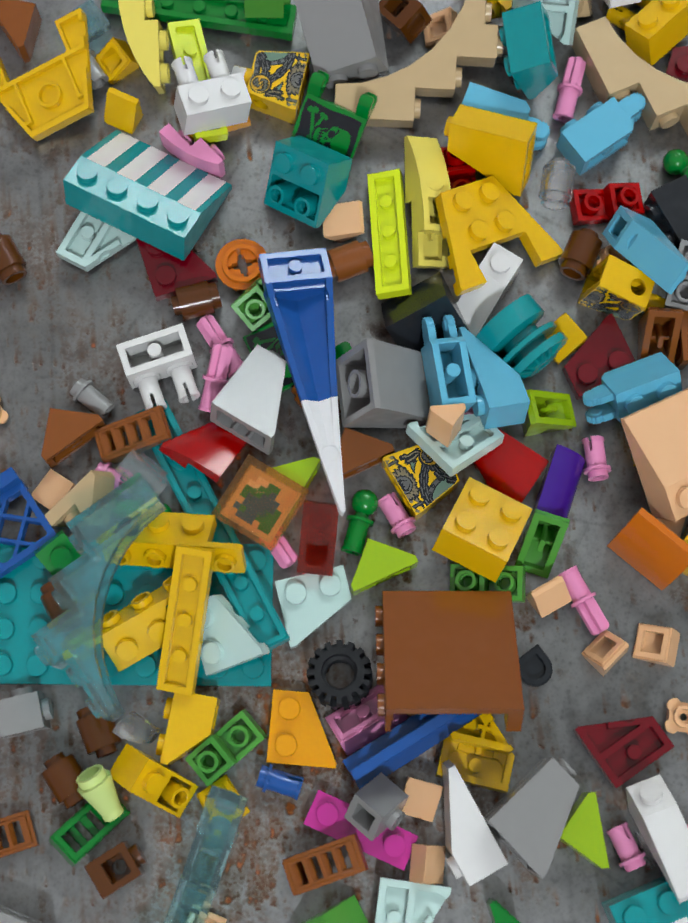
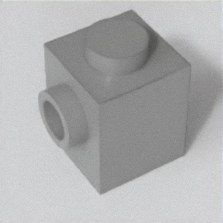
(24, 713)
(377, 807)

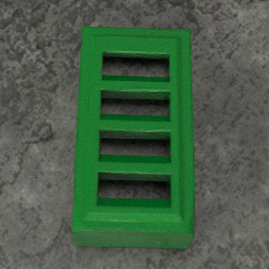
(66, 850)

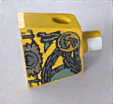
(277, 83)
(619, 289)
(418, 479)

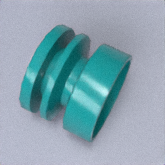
(516, 335)

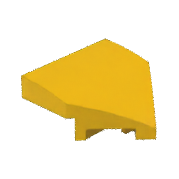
(479, 754)

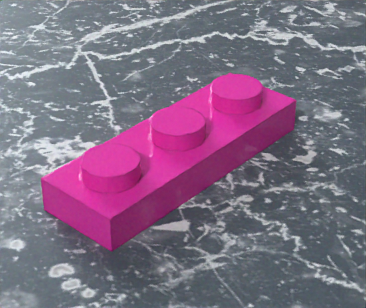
(328, 817)

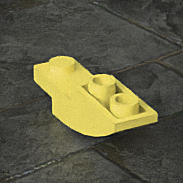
(146, 40)
(424, 180)

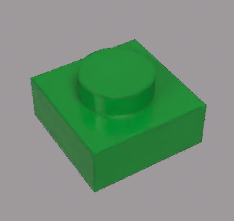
(57, 553)

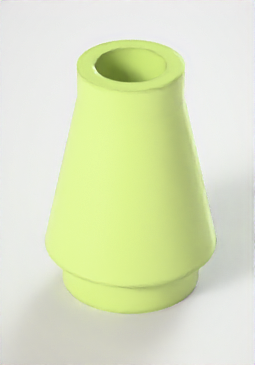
(99, 791)

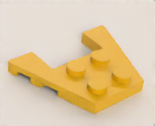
(56, 90)
(484, 214)

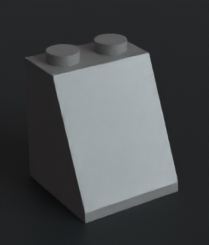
(344, 38)
(381, 386)
(535, 814)

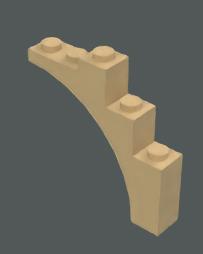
(619, 72)
(432, 75)

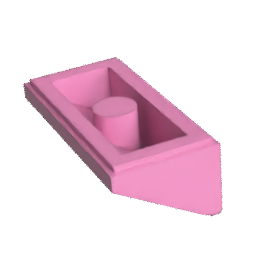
(360, 723)

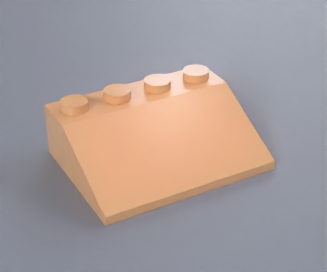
(660, 453)

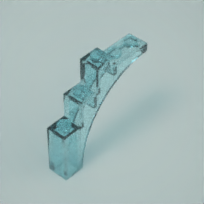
(76, 635)
(208, 857)

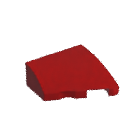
(205, 448)
(511, 468)

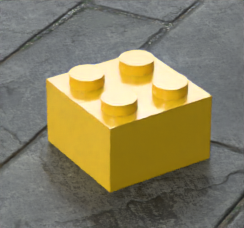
(482, 529)

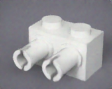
(212, 101)
(156, 358)

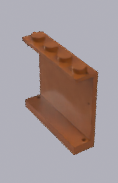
(448, 655)

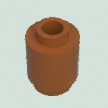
(350, 260)

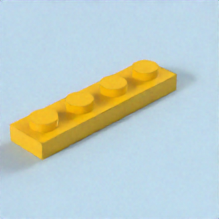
(185, 619)

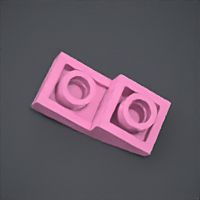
(199, 154)

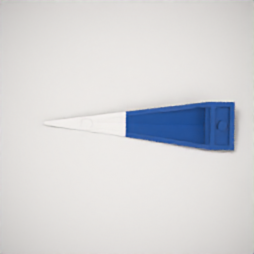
(302, 311)

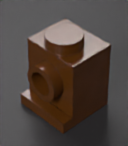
(405, 17)
(103, 872)

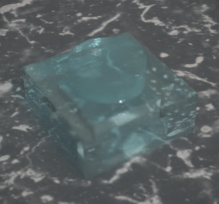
(96, 21)

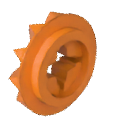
(228, 259)

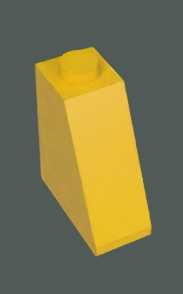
(493, 145)

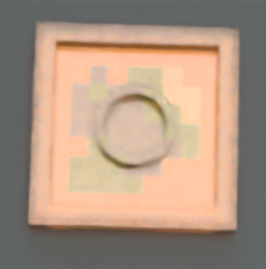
(260, 503)

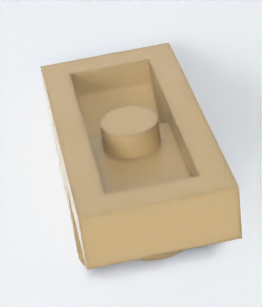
(80, 497)

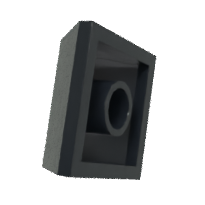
(428, 299)

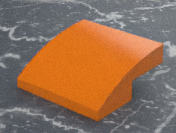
(651, 549)

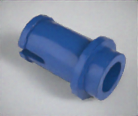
(279, 781)

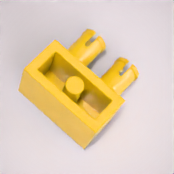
(654, 28)

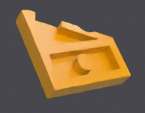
(297, 732)

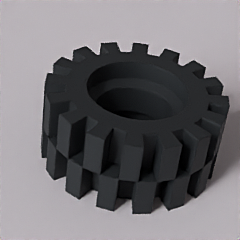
(334, 654)

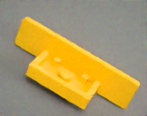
(158, 541)
(137, 627)

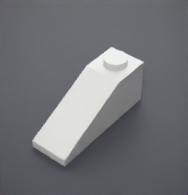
(500, 270)
(662, 829)
(466, 832)

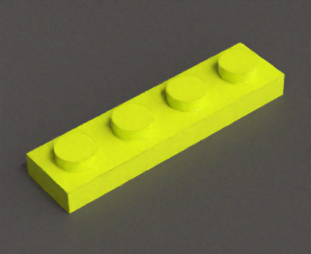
(188, 40)
(389, 234)

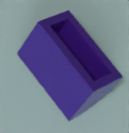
(560, 482)

